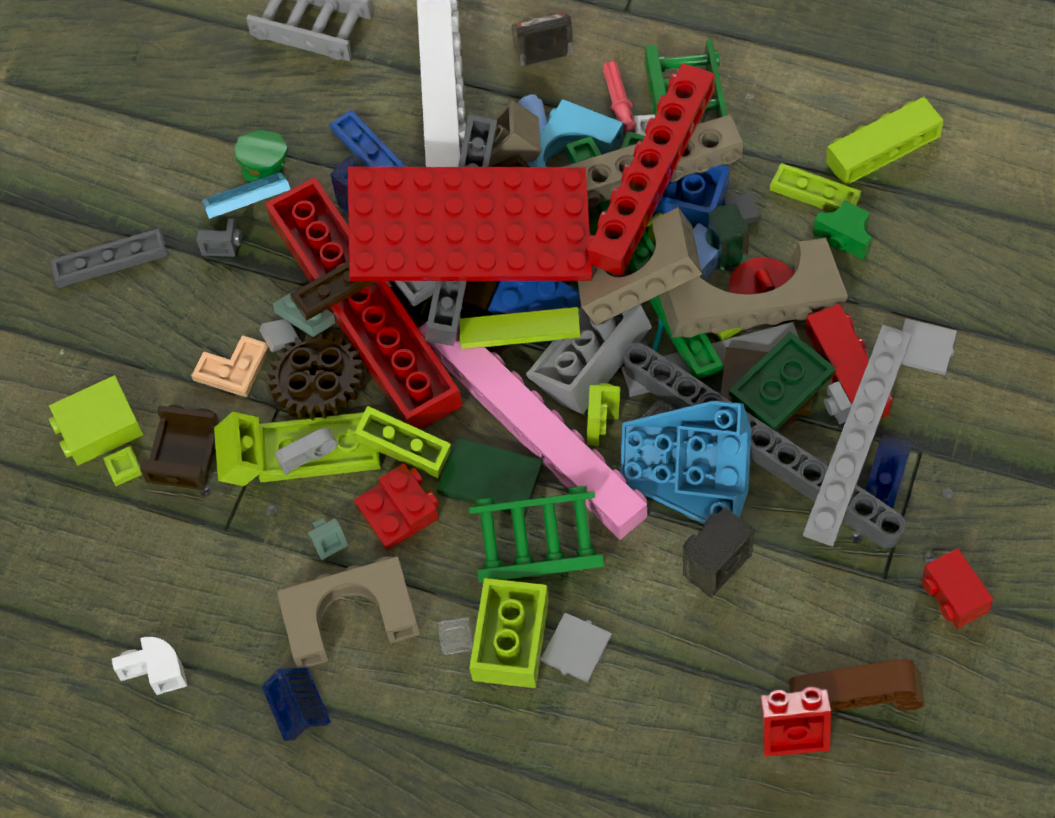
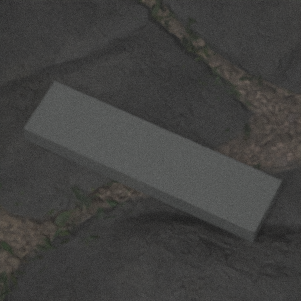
(108, 258)

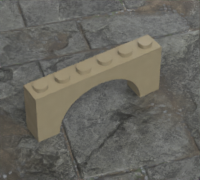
(702, 308)

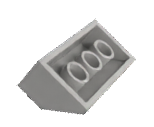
(576, 363)

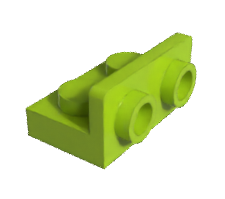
(603, 405)

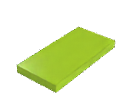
(345, 458)

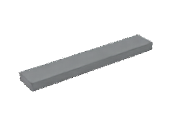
(759, 341)

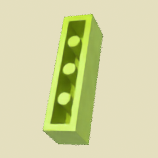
(884, 140)

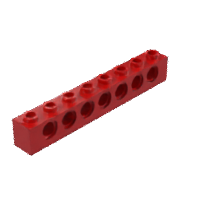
(615, 254)

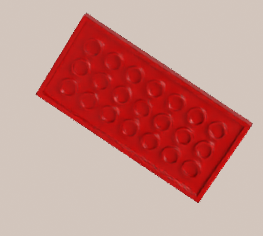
(468, 224)

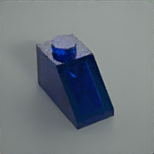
(889, 469)

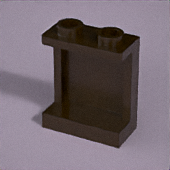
(182, 448)

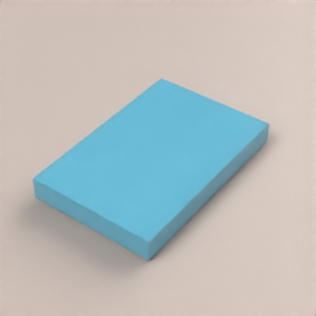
(245, 194)

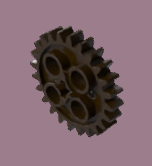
(316, 376)

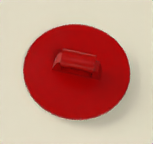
(759, 276)

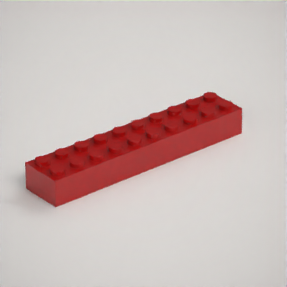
(371, 318)

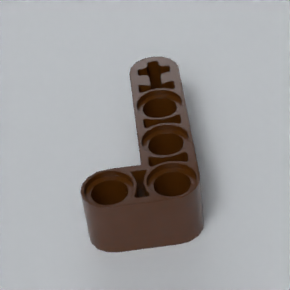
(867, 685)

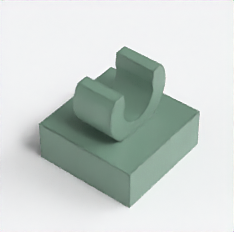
(327, 537)

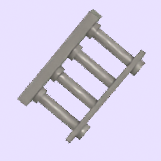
(313, 40)

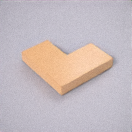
(233, 374)

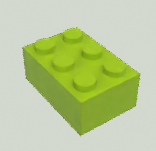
(509, 633)

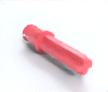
(621, 106)

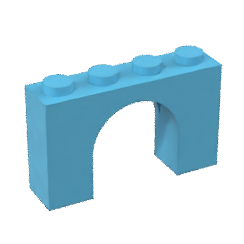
(574, 123)

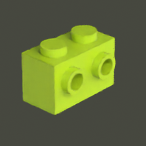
(238, 449)

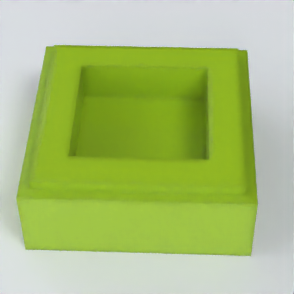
(122, 465)

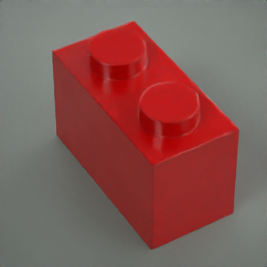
(956, 589)

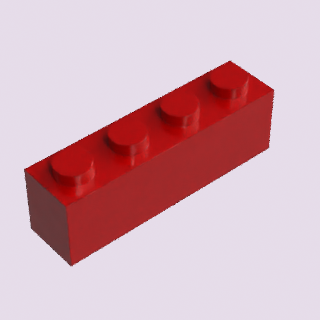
(835, 340)

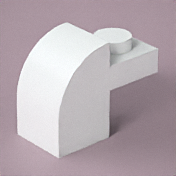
(157, 660)

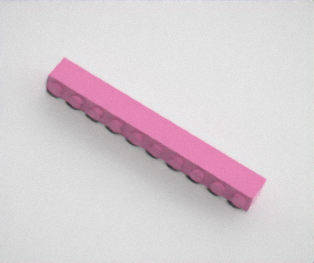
(544, 433)

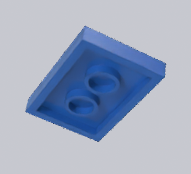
(533, 296)

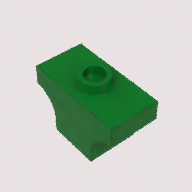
(845, 229)

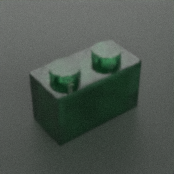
(728, 235)

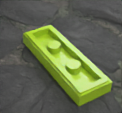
(812, 188)

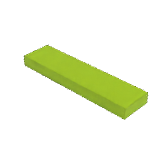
(519, 328)

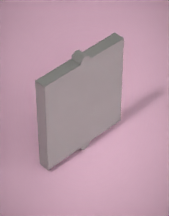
(929, 346)
(576, 647)

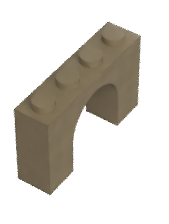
(670, 266)
(306, 603)

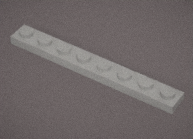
(857, 436)

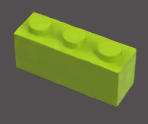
(402, 442)

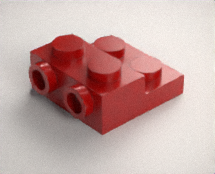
(398, 506)
(795, 722)

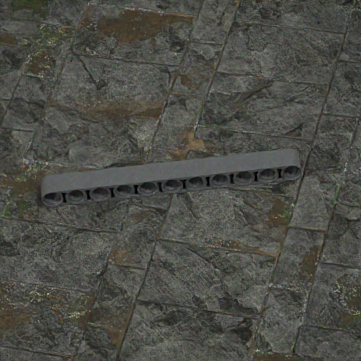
(766, 456)

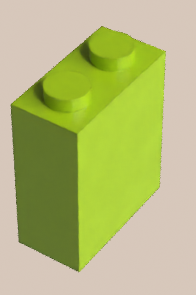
(94, 421)

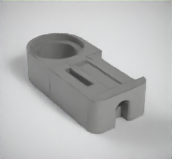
(306, 449)

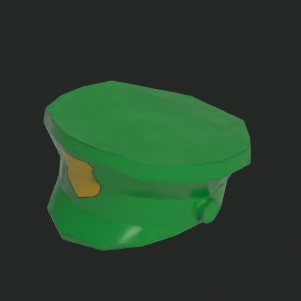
(260, 154)

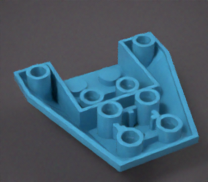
(690, 458)

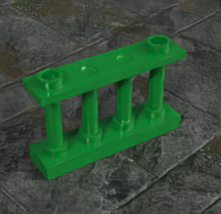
(658, 85)
(555, 560)

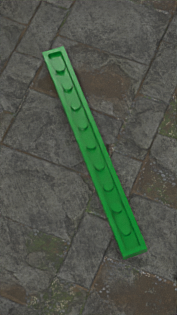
(696, 350)

